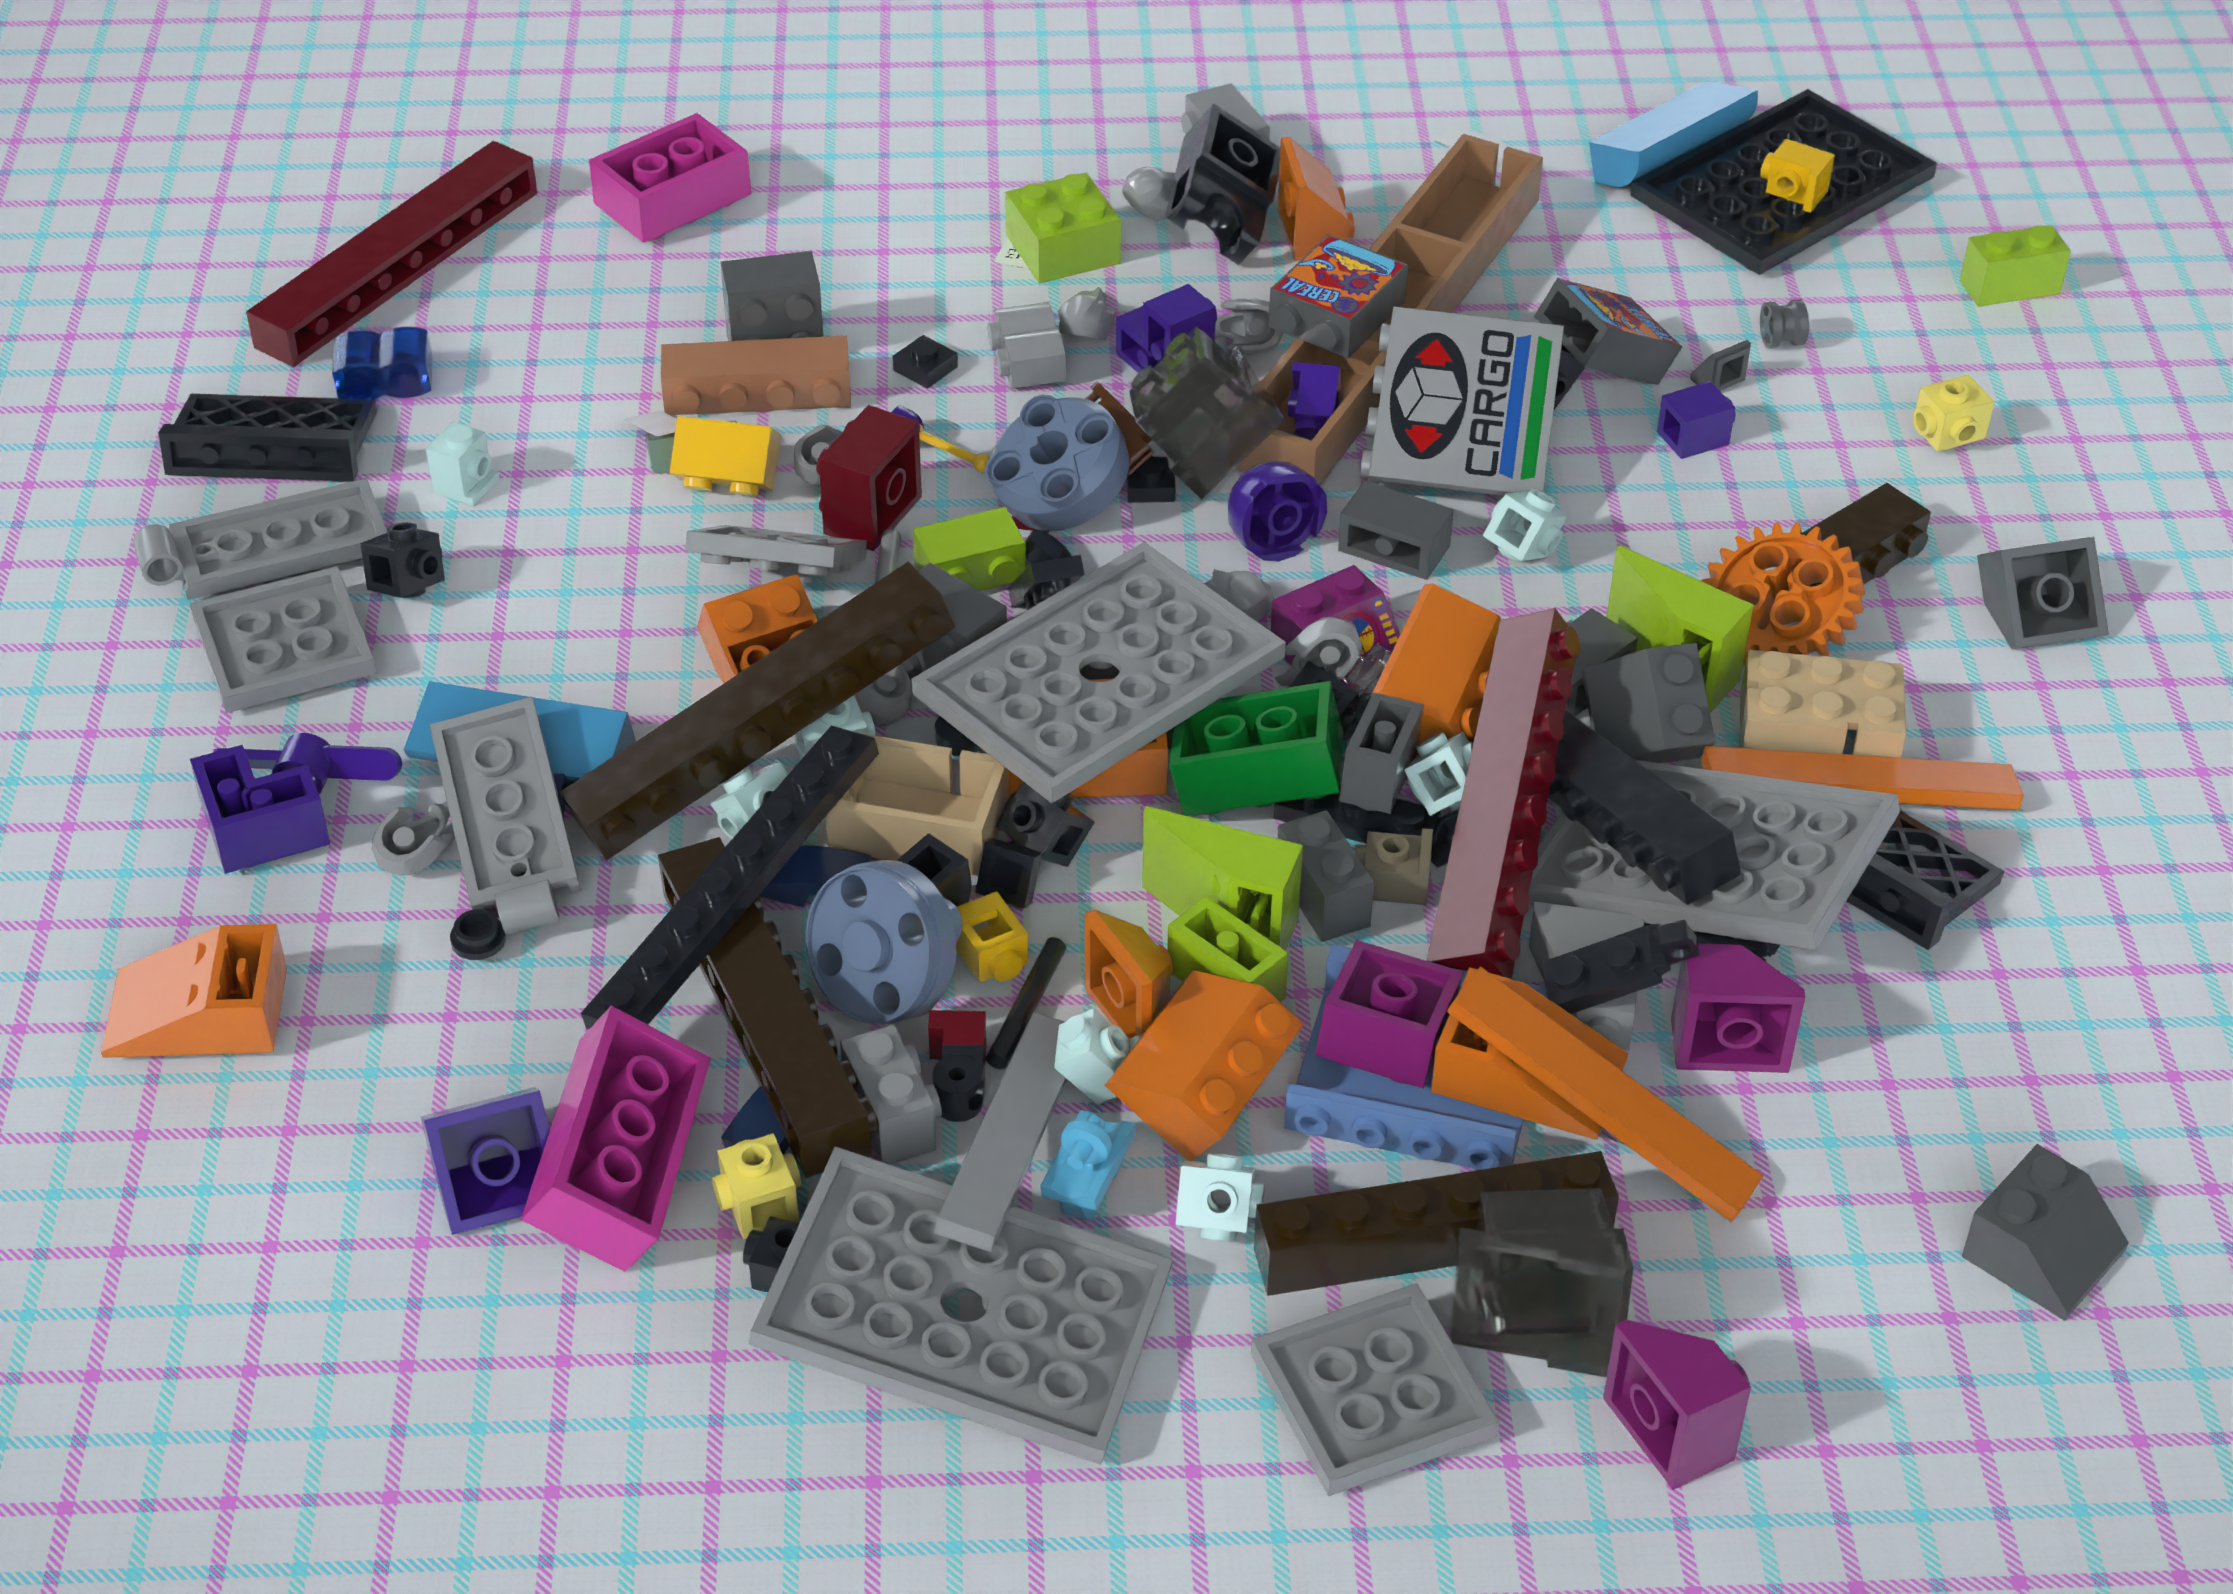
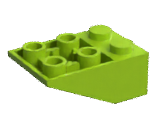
(1676, 609)
(1235, 868)

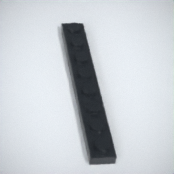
(735, 877)

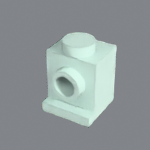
(461, 464)
(1090, 1052)

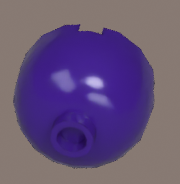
(1276, 509)

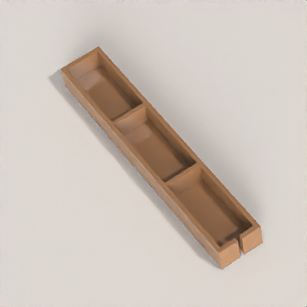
(1448, 241)

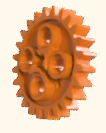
(1818, 609)

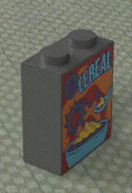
(1337, 295)
(1609, 331)

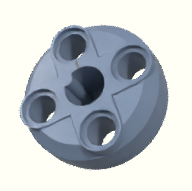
(1059, 463)
(882, 942)

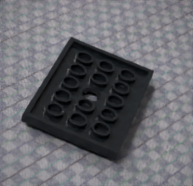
(1725, 201)

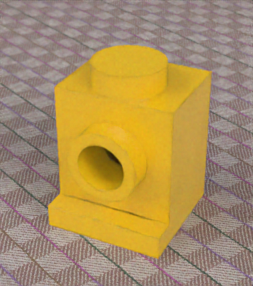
(1798, 173)
(994, 949)

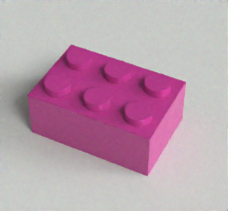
(670, 177)

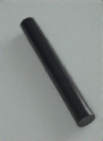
(1026, 1003)

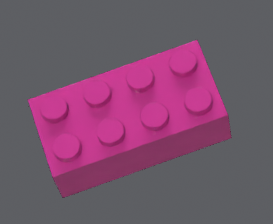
(617, 1139)

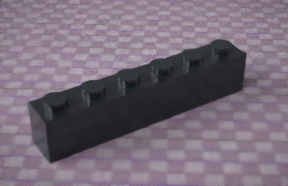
(1640, 815)

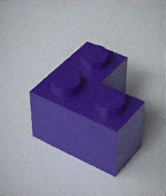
(1148, 330)
(260, 816)

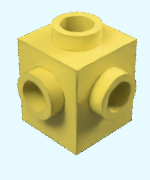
(1953, 413)
(757, 1183)

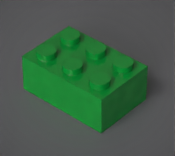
(1258, 750)

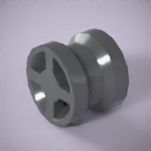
(1784, 323)

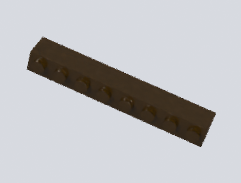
(757, 710)
(777, 1026)

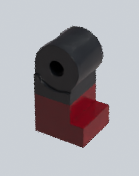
(959, 1076)

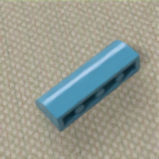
(1669, 131)
(574, 734)

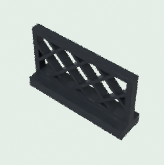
(251, 450)
(1917, 902)

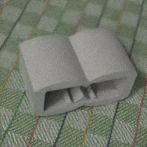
(1028, 345)

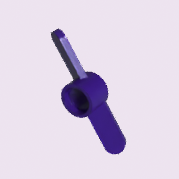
(328, 760)

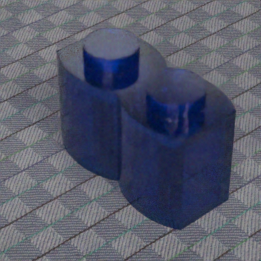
(382, 364)

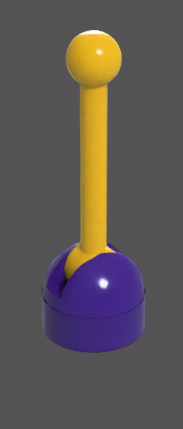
(979, 461)

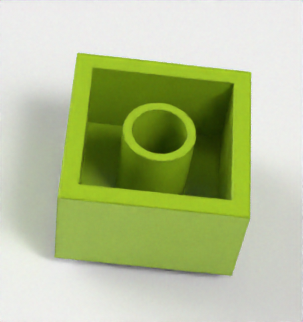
(1063, 227)

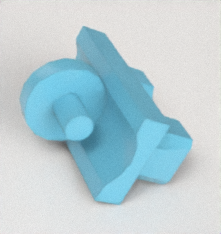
(1086, 1163)

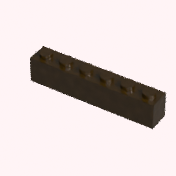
(1398, 1224)

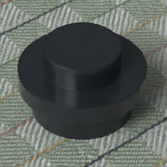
(477, 935)

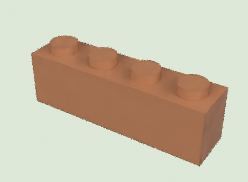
(755, 375)

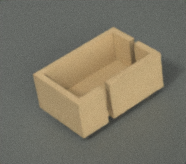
(1814, 700)
(911, 794)

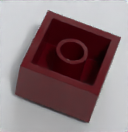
(870, 476)

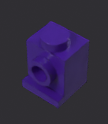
(1313, 396)

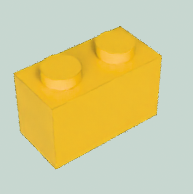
(725, 454)

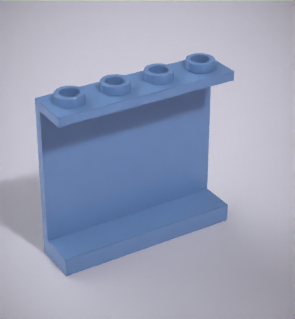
(1392, 1115)

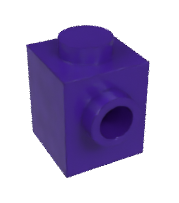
(1696, 419)

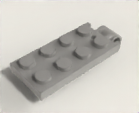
(261, 540)
(506, 813)

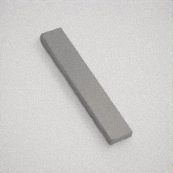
(1005, 1140)

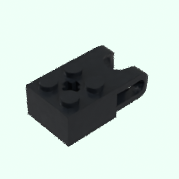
(1225, 181)

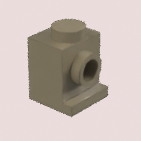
(1398, 865)

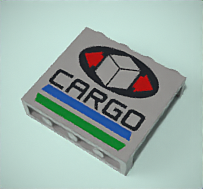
(1463, 402)

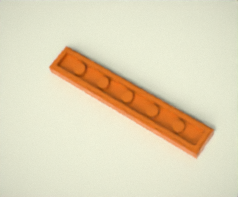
(1911, 779)
(1605, 1094)

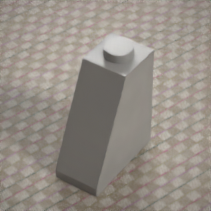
(1567, 928)

